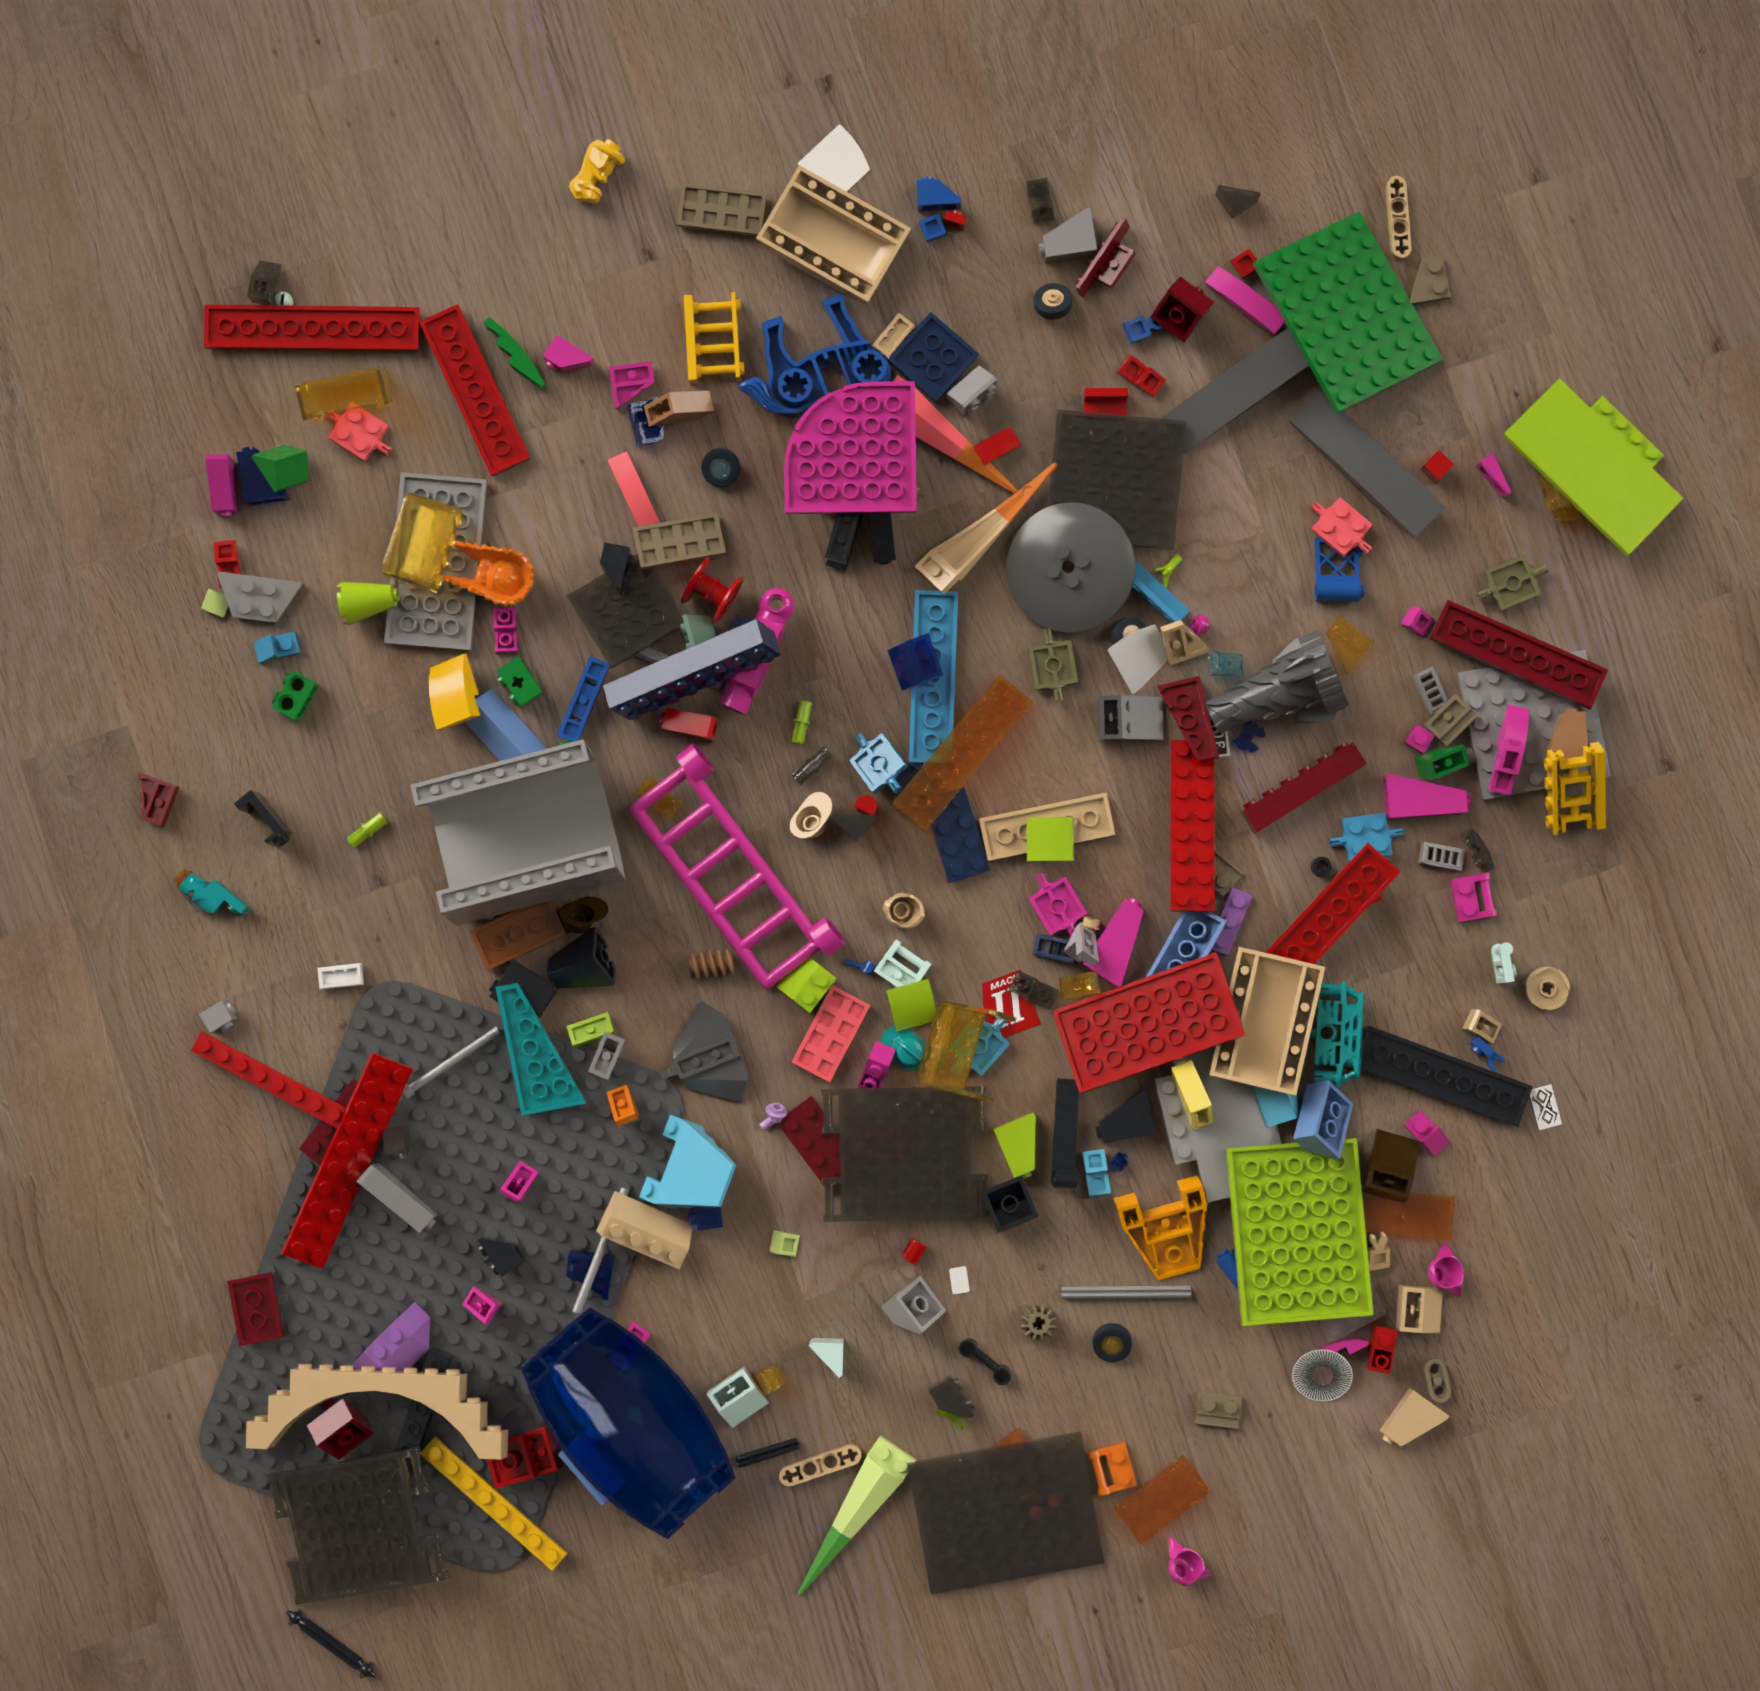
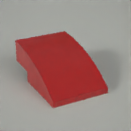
(528, 1457)

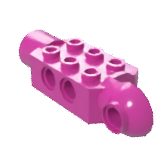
(745, 685)

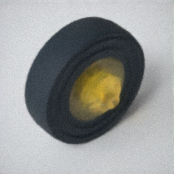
(1112, 1342)

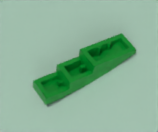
(519, 360)

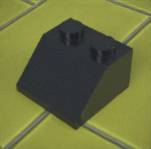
(1009, 1204)

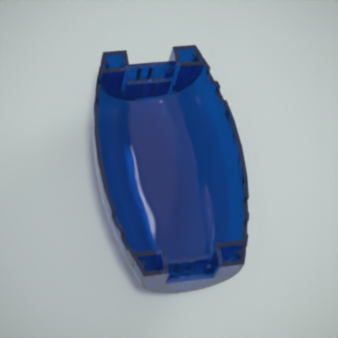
(627, 1422)

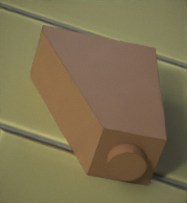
(679, 407)
(1569, 734)

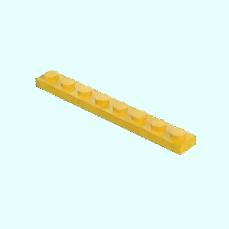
(493, 1503)

